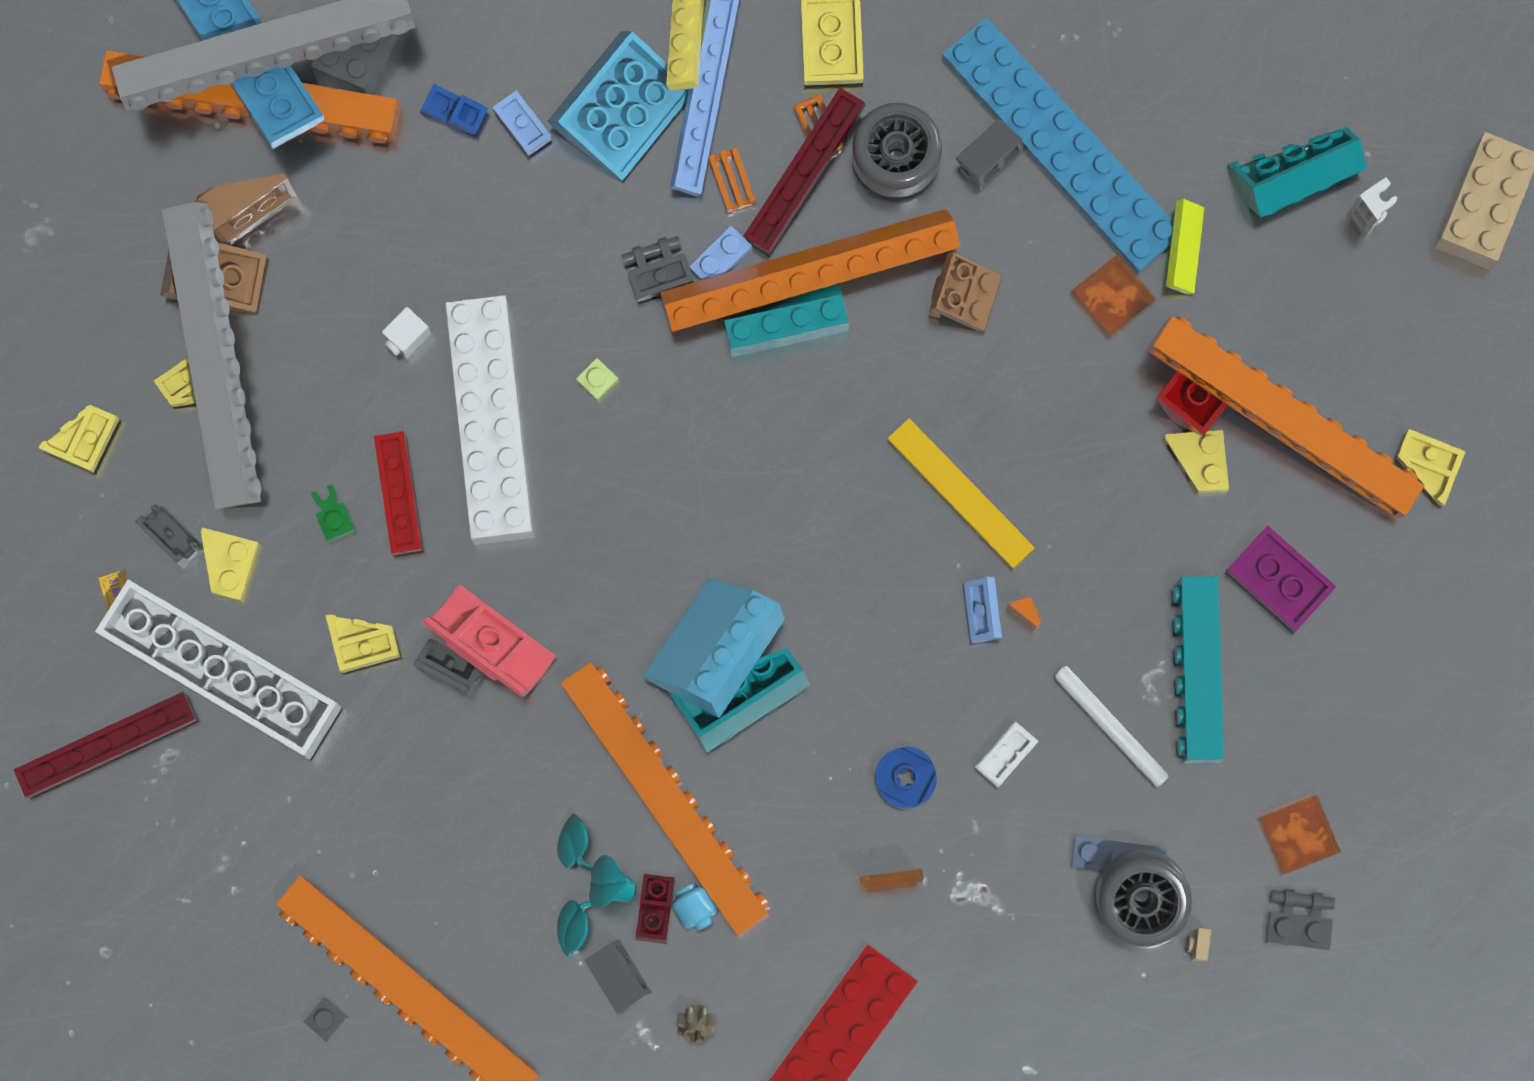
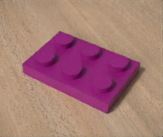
(1281, 578)

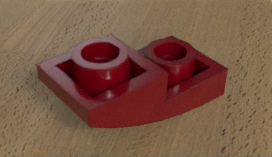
(655, 908)

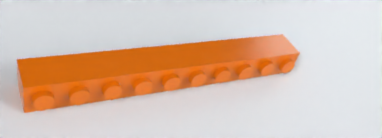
(343, 110)
(810, 270)
(1285, 417)
(665, 800)
(401, 985)

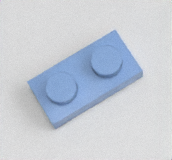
(522, 123)
(721, 255)
(982, 609)

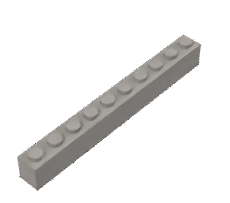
(258, 49)
(211, 355)

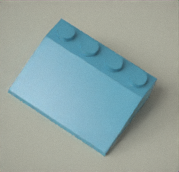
(619, 105)
(715, 645)

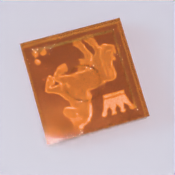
(1113, 295)
(1299, 834)
(890, 881)

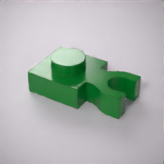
(333, 518)

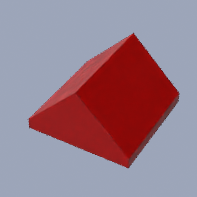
(1189, 404)

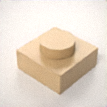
(1199, 944)

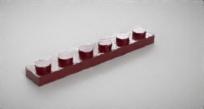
(804, 170)
(105, 745)

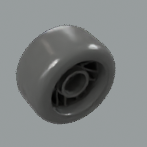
(900, 128)
(1149, 921)

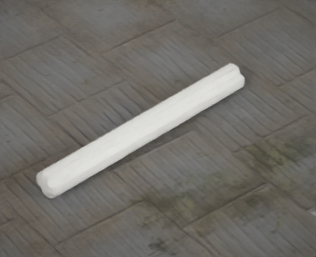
(1111, 726)

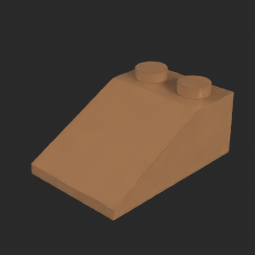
(245, 203)
(242, 277)

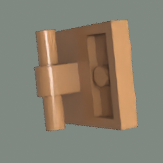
(964, 292)

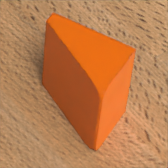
(1026, 612)

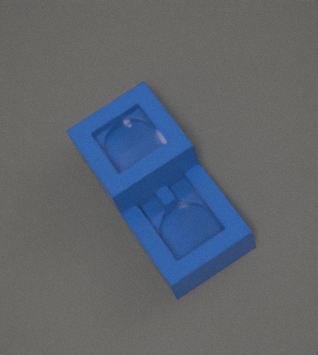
(454, 110)

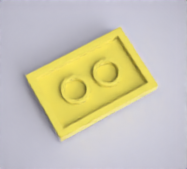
(832, 42)

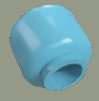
(694, 907)

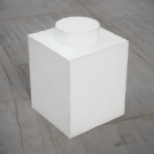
(405, 333)

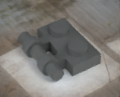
(659, 276)
(1300, 930)

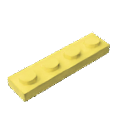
(685, 44)

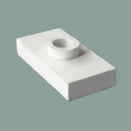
(1006, 754)

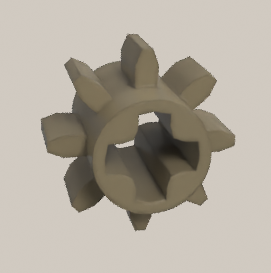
(695, 1024)

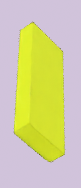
(1185, 246)

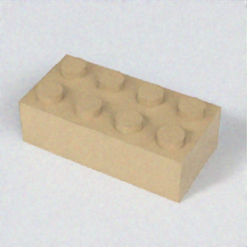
(1487, 201)

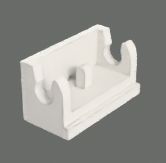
(1370, 209)

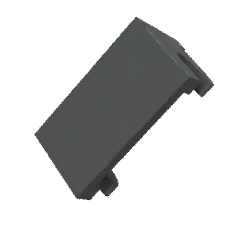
(990, 154)
(170, 535)
(447, 667)
(618, 976)

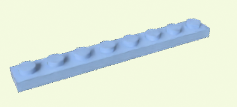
(704, 101)

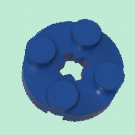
(922, 772)

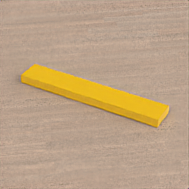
(960, 494)

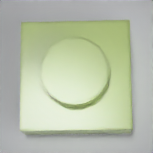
(597, 379)

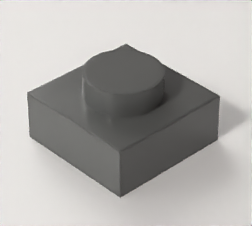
(325, 1020)

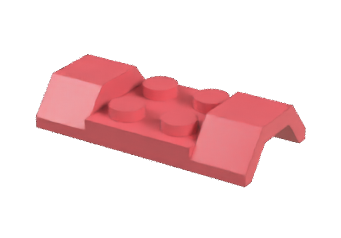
(490, 641)

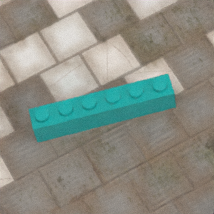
(1200, 669)

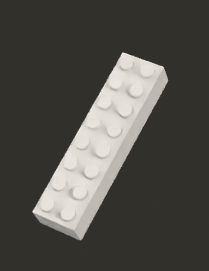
(489, 420)
(218, 669)

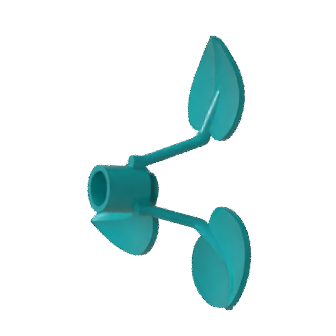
(607, 885)

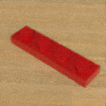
(398, 493)

